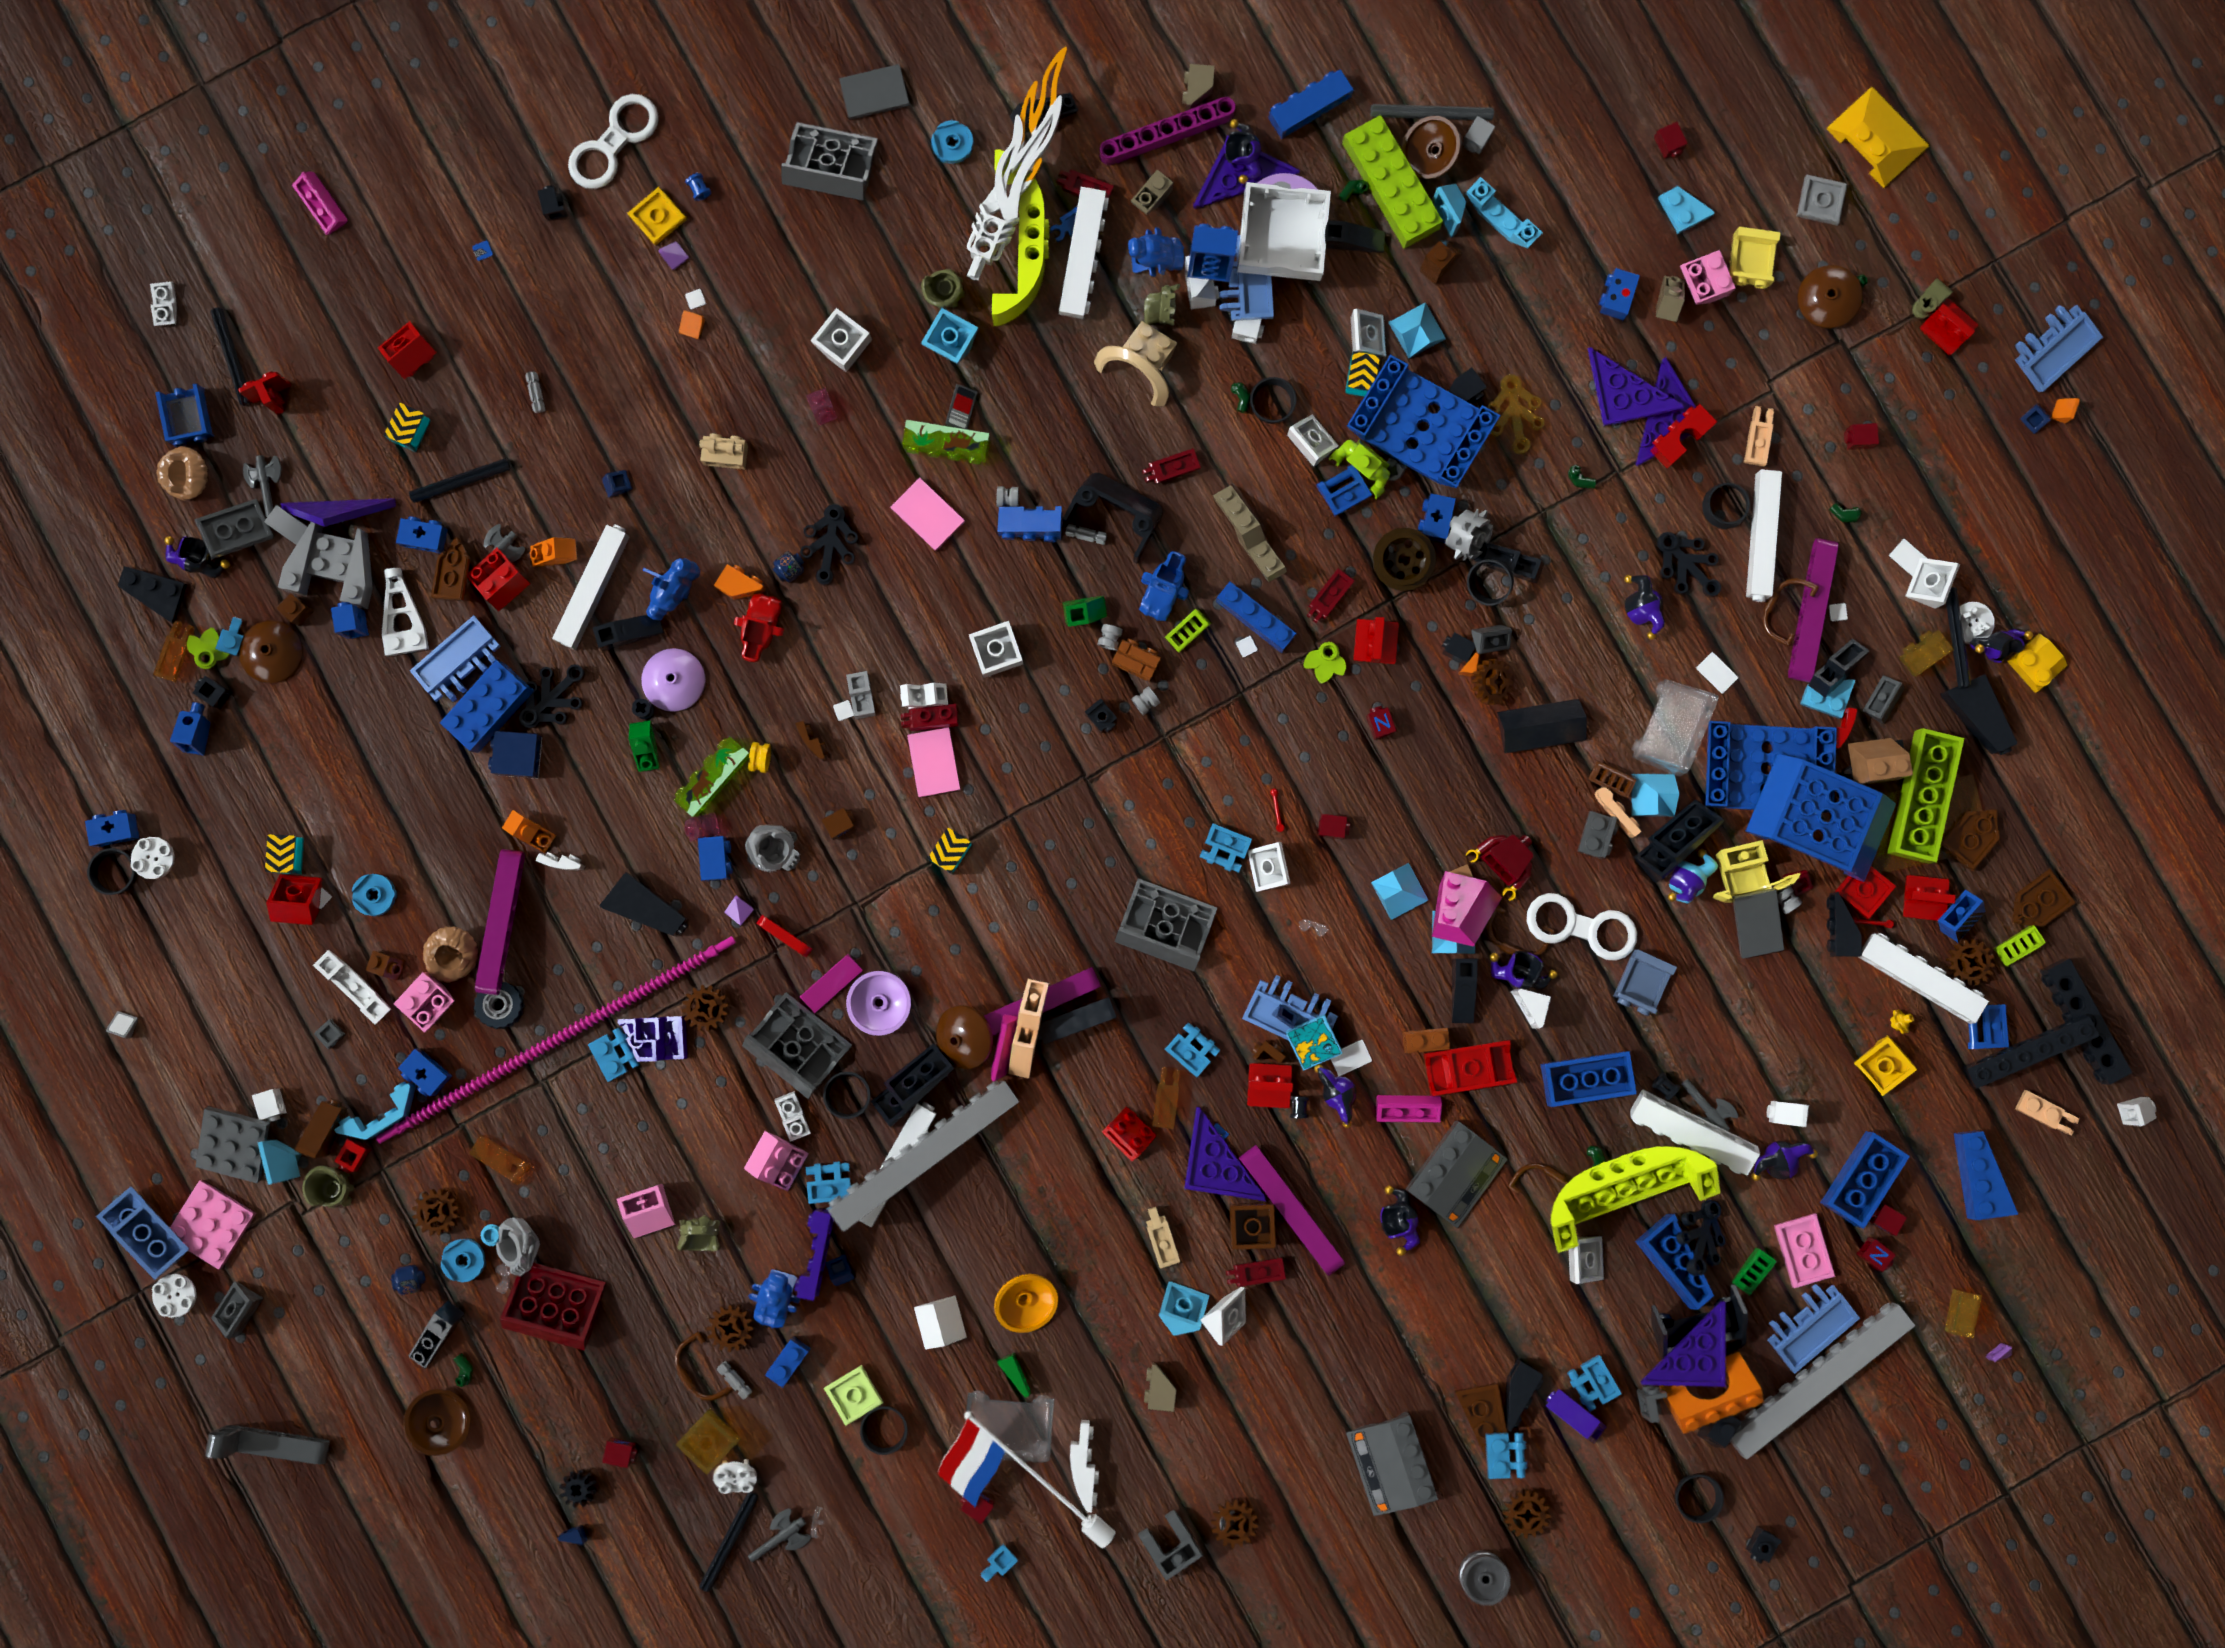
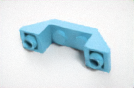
(1501, 218)
(402, 1098)

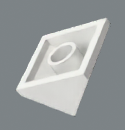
(1368, 332)
(1312, 439)
(1932, 582)
(1268, 867)
(1532, 1005)
(1586, 1260)
(1226, 1316)
(940, 1322)

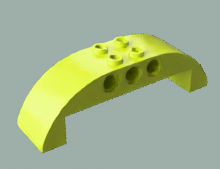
(1031, 245)
(1626, 1182)

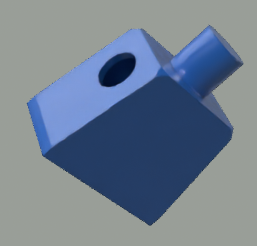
(191, 730)

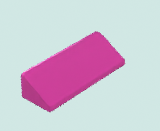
(319, 202)
(831, 983)
(1004, 1046)
(1408, 1108)

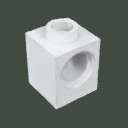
(1247, 330)
(269, 1105)

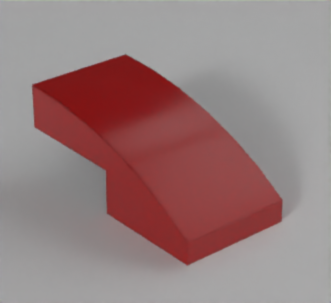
(1846, 726)

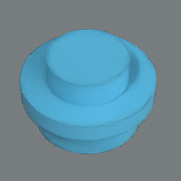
(490, 1234)

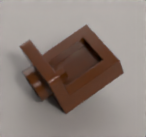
(385, 965)
(1272, 1050)

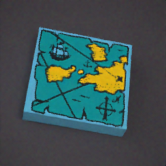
(1314, 1042)

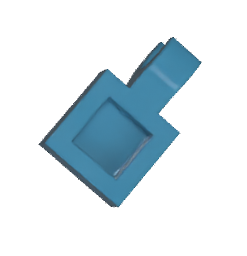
(230, 640)
(1000, 1562)

